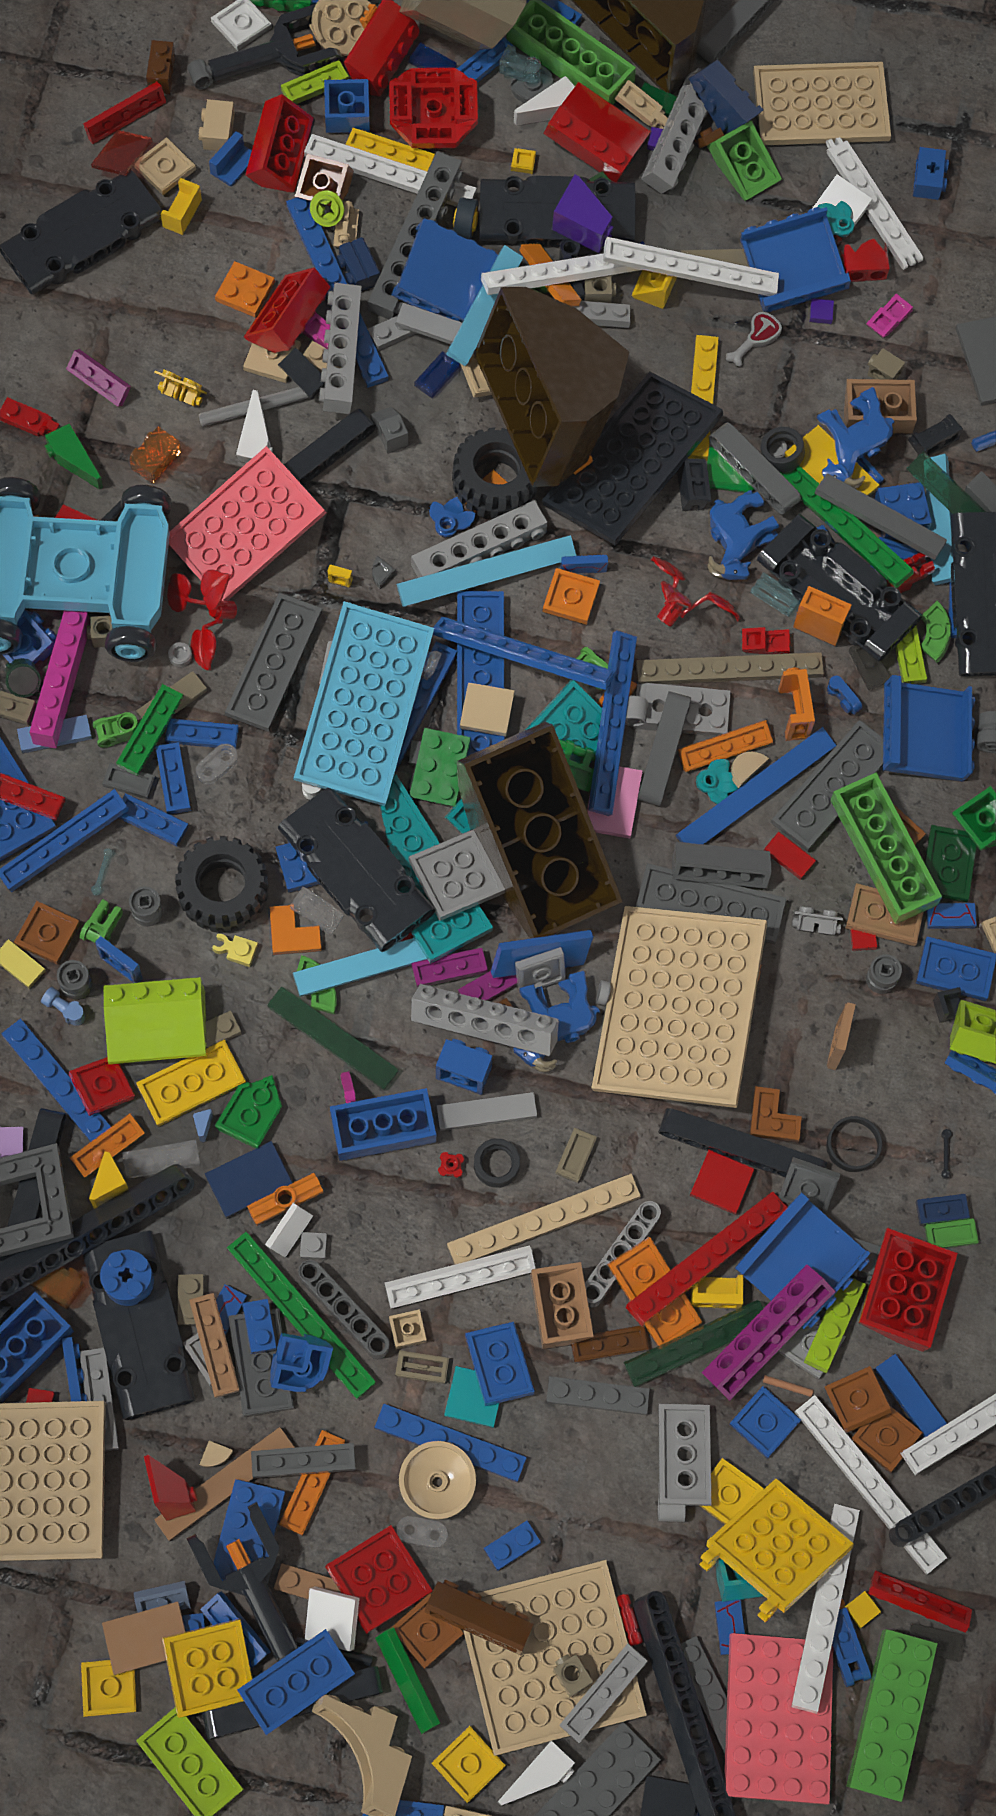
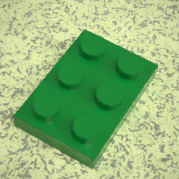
(436, 767)

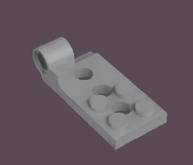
(642, 716)
(671, 1494)

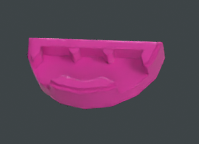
(348, 1087)

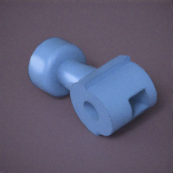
(71, 1011)

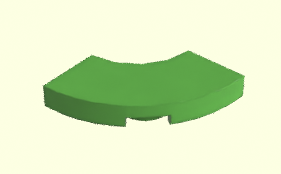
(938, 632)
(321, 1000)

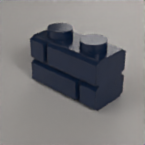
(358, 263)

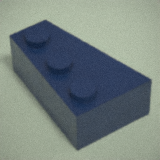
(723, 98)

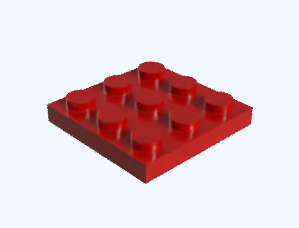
(381, 1577)

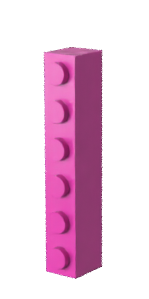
(60, 679)

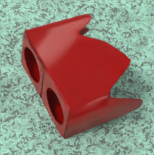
(867, 263)

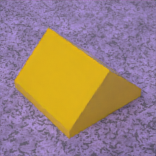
(653, 288)
(108, 1182)

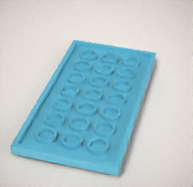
(363, 703)

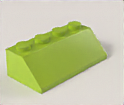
(974, 1032)

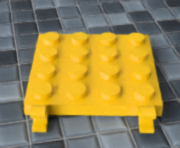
(777, 1547)

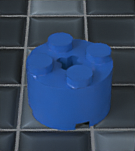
(118, 1266)

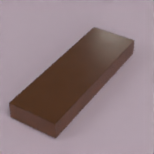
(611, 1344)

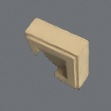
(215, 1455)

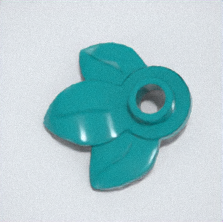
(839, 215)
(720, 780)

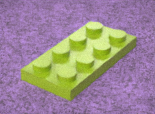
(189, 1765)

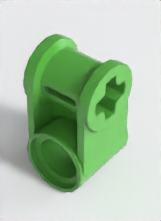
(114, 729)

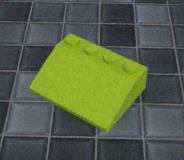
(155, 1020)

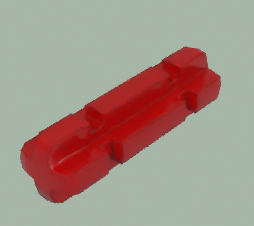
(628, 1619)

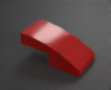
(766, 642)

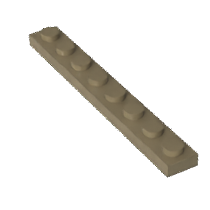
(726, 668)

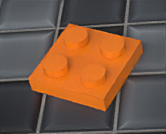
(244, 289)
(571, 596)

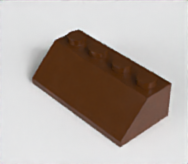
(479, 1617)

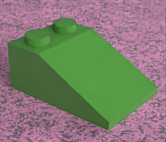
(745, 161)

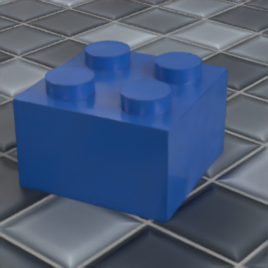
(346, 105)
(906, 500)
(464, 1066)

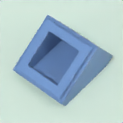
(202, 1122)

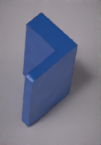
(230, 160)

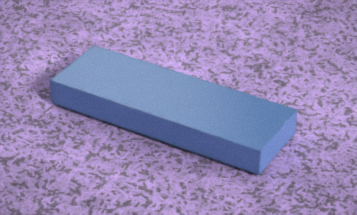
(72, 731)

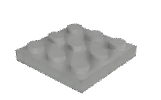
(456, 875)

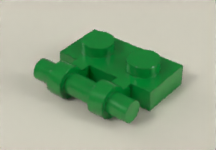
(581, 771)

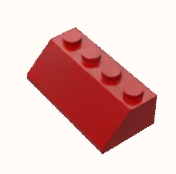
(382, 46)
(279, 144)
(288, 310)

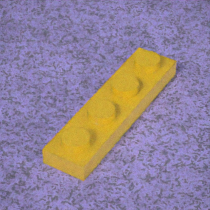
(390, 149)

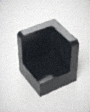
(947, 1004)

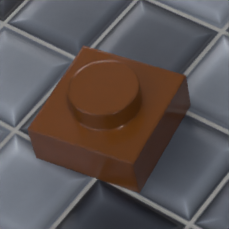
(708, 136)

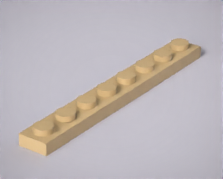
(544, 1220)

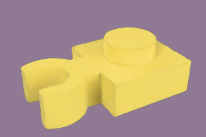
(238, 950)

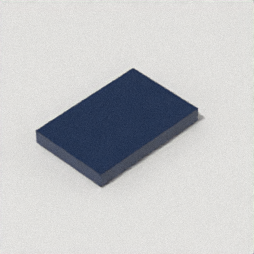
(247, 1179)

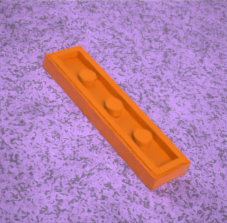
(562, 292)
(725, 745)
(307, 1493)

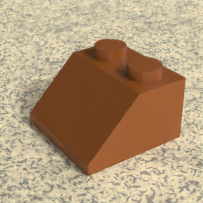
(322, 175)

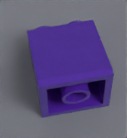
(582, 216)

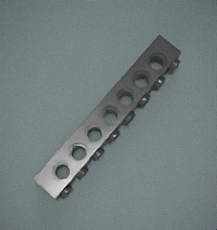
(442, 167)

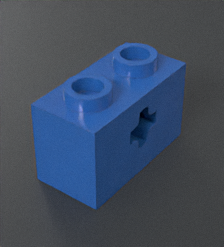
(929, 173)

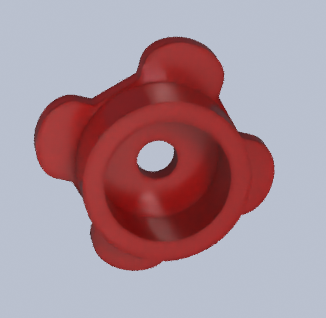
(445, 1169)

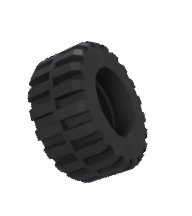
(479, 494)
(217, 855)

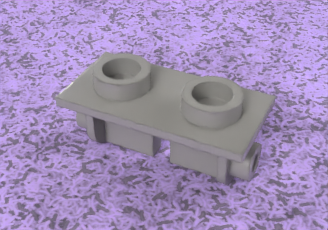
(826, 920)

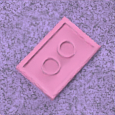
(625, 802)

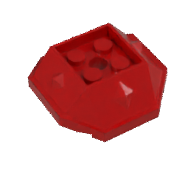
(437, 89)

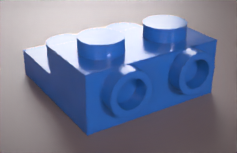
(36, 640)

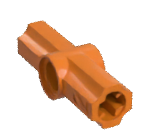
(271, 1207)

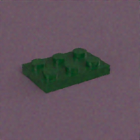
(950, 861)

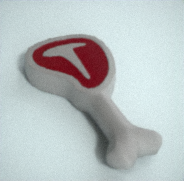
(764, 331)

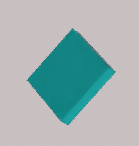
(466, 1400)

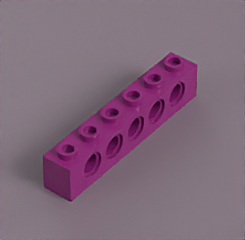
(768, 1332)

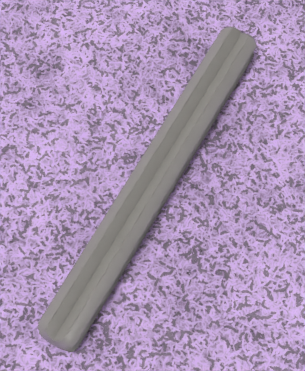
(240, 409)

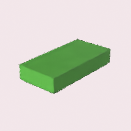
(952, 1233)

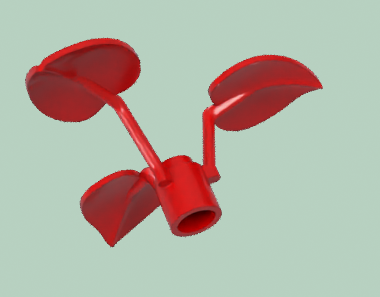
(213, 588)
(675, 599)

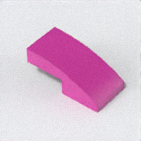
(890, 316)
(316, 329)

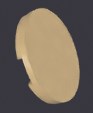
(338, 23)

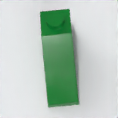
(71, 455)

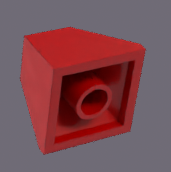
(169, 1490)

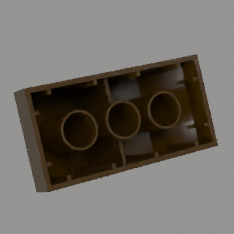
(654, 33)
(550, 380)
(536, 831)

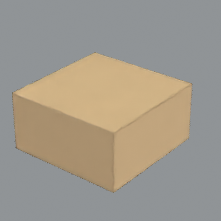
(407, 1329)

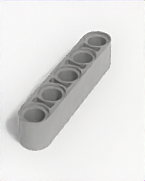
(625, 1243)

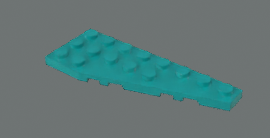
(573, 718)
(410, 834)

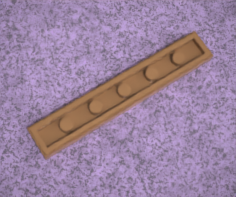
(220, 1485)

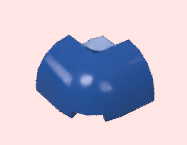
(299, 1362)

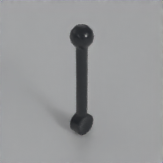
(946, 1134)

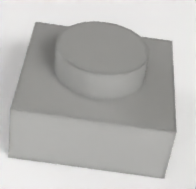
(313, 1246)

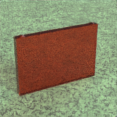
(121, 152)

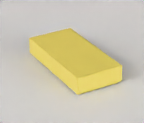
(20, 964)

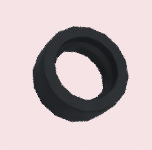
(783, 434)
(487, 1179)

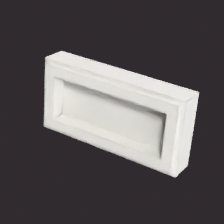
(289, 1230)

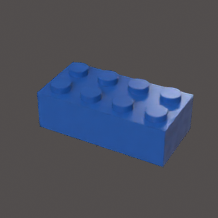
(383, 1124)
(28, 1341)

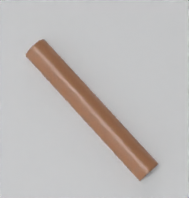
(788, 1386)

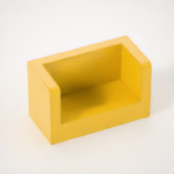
(183, 207)
(718, 1293)

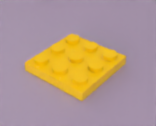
(207, 1667)

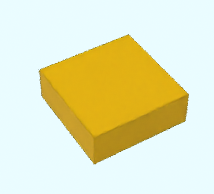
(523, 161)
(340, 576)
(862, 1609)

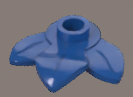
(451, 515)

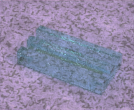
(769, 600)

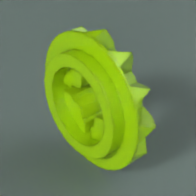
(317, 208)

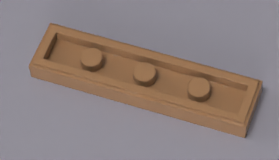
(214, 1345)

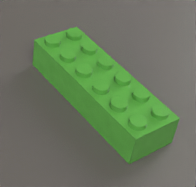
(570, 51)
(886, 848)
(891, 1715)

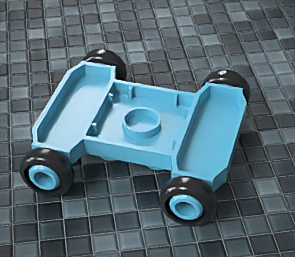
(85, 565)

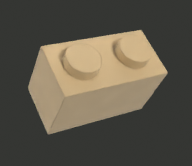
(218, 124)

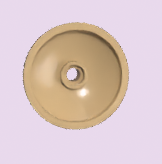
(439, 1461)

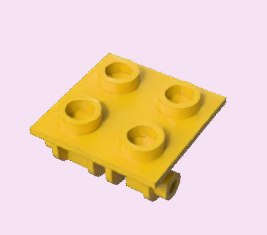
(172, 386)

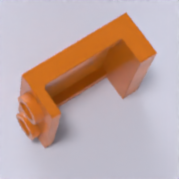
(821, 615)
(800, 724)

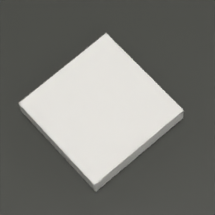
(241, 23)
(842, 190)
(334, 1613)

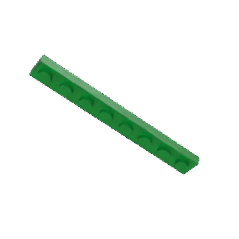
(850, 529)
(299, 1313)

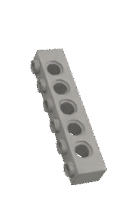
(676, 139)
(348, 298)
(444, 552)
(484, 1019)

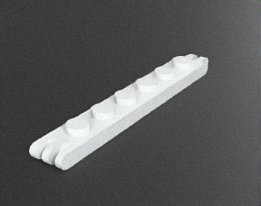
(879, 210)

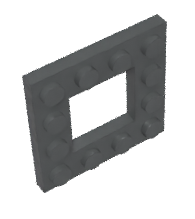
(56, 1220)

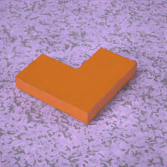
(287, 938)

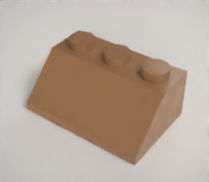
(895, 399)
(561, 1305)

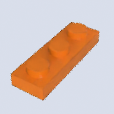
(111, 1141)

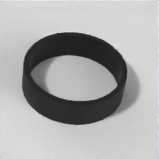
(869, 1125)

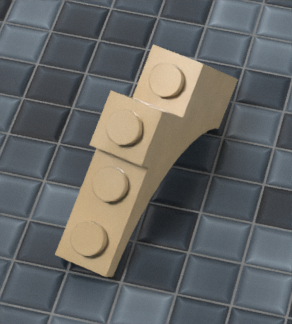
(369, 1737)

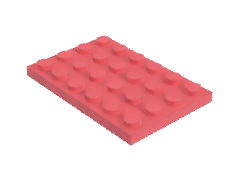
(246, 522)
(769, 1744)

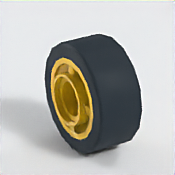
(466, 218)

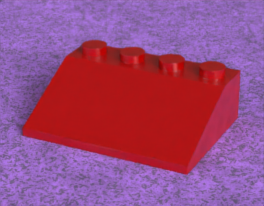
(596, 132)
(907, 1290)

